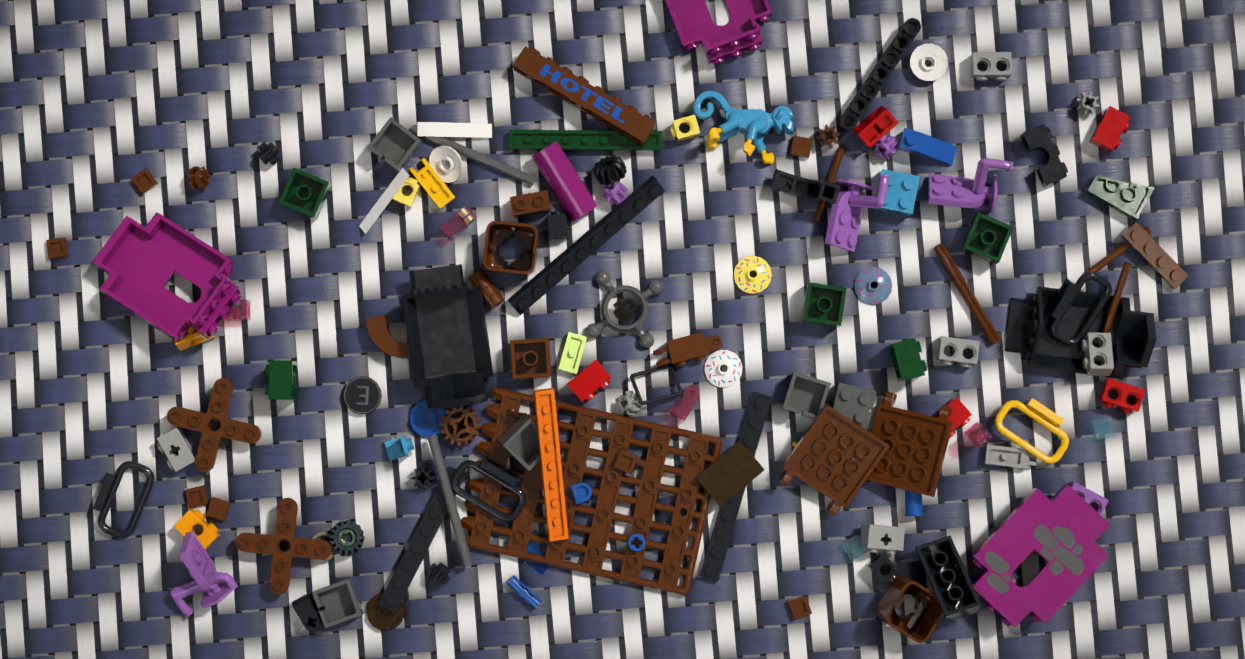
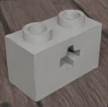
(186, 453)
(872, 535)

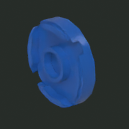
(426, 421)

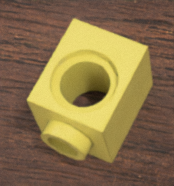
(691, 122)
(408, 200)

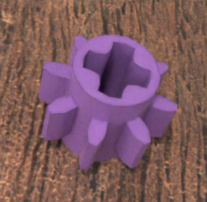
(886, 147)
(615, 193)

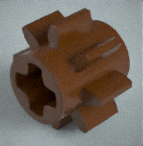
(827, 130)
(198, 178)

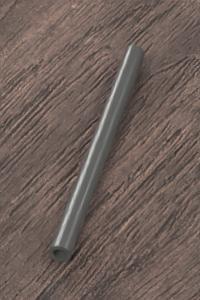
(480, 158)
(450, 501)

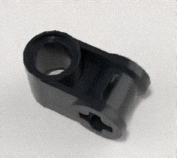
(306, 609)

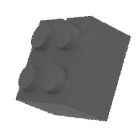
(395, 144)
(805, 395)
(854, 403)
(522, 441)
(339, 601)

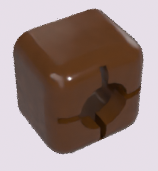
(498, 232)
(893, 597)

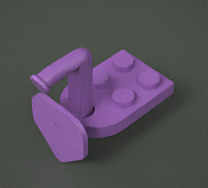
(966, 191)
(847, 211)
(201, 568)

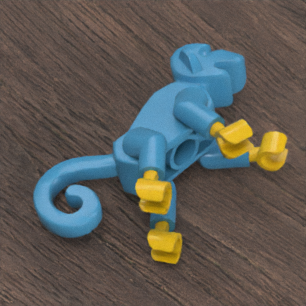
(751, 122)

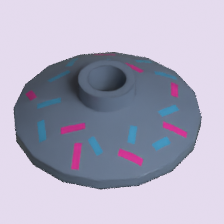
(864, 290)

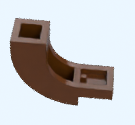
(381, 336)

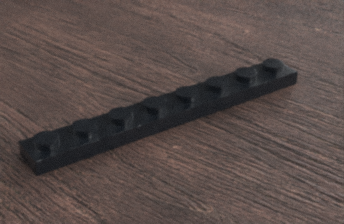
(417, 548)

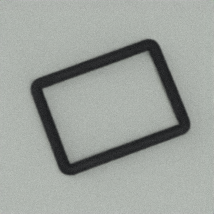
(658, 398)

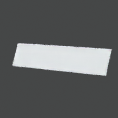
(444, 129)
(384, 200)

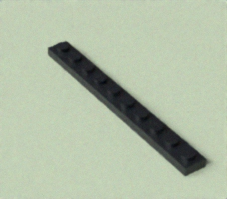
(586, 245)
(728, 512)

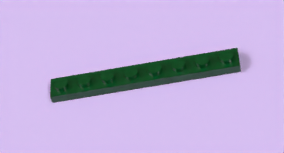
(580, 140)

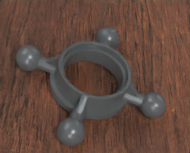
(594, 330)

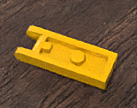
(433, 184)

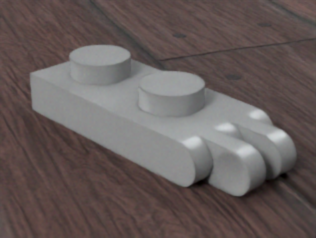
(1008, 457)

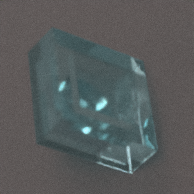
(1103, 428)
(853, 548)

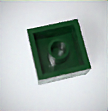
(305, 193)
(987, 238)
(823, 304)
(907, 359)
(282, 380)

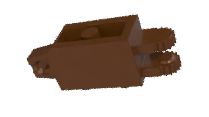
(688, 348)

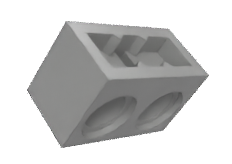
(990, 60)
(958, 346)
(1103, 354)

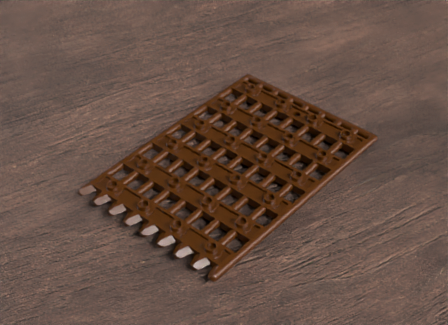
(675, 549)

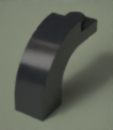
(806, 189)

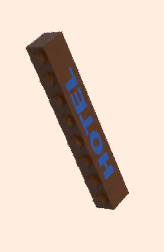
(584, 96)

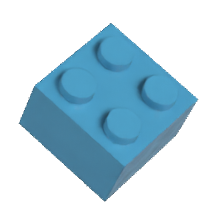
(900, 192)

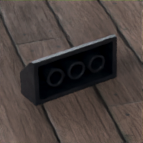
(948, 578)

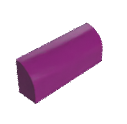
(564, 181)

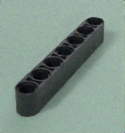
(884, 67)

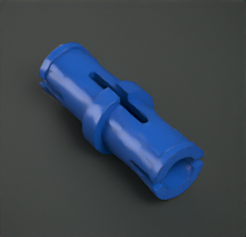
(524, 592)

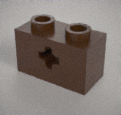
(530, 204)

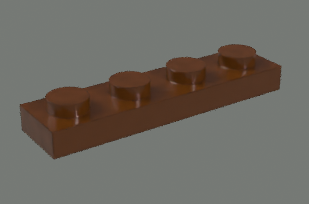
(1154, 255)

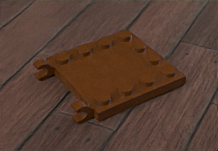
(915, 447)
(834, 457)

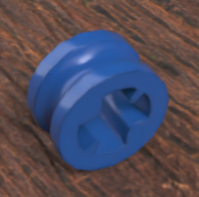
(640, 537)

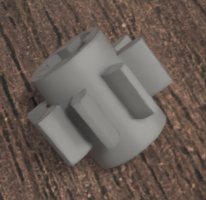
(1089, 97)
(629, 403)

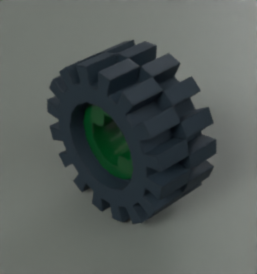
(346, 548)

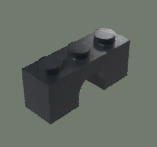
(1040, 139)

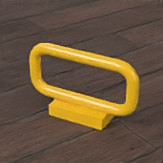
(1041, 415)

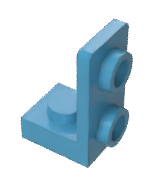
(399, 447)

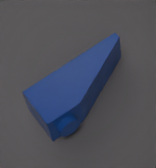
(926, 146)

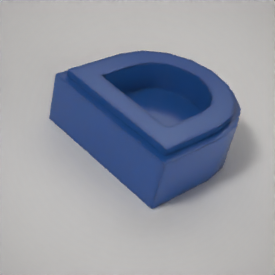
(582, 492)

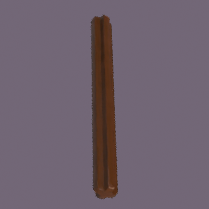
(967, 293)

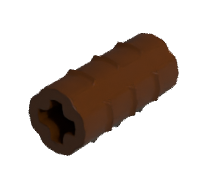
(489, 291)

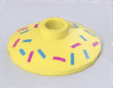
(750, 284)

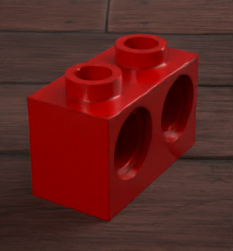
(875, 126)
(1122, 391)

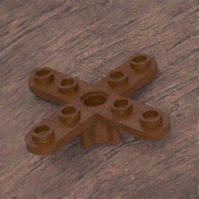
(202, 422)
(270, 545)

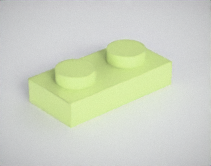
(572, 353)

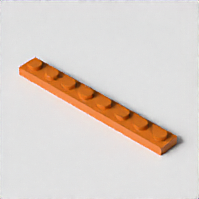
(551, 464)

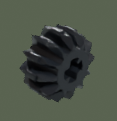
(610, 170)

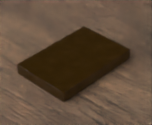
(730, 473)

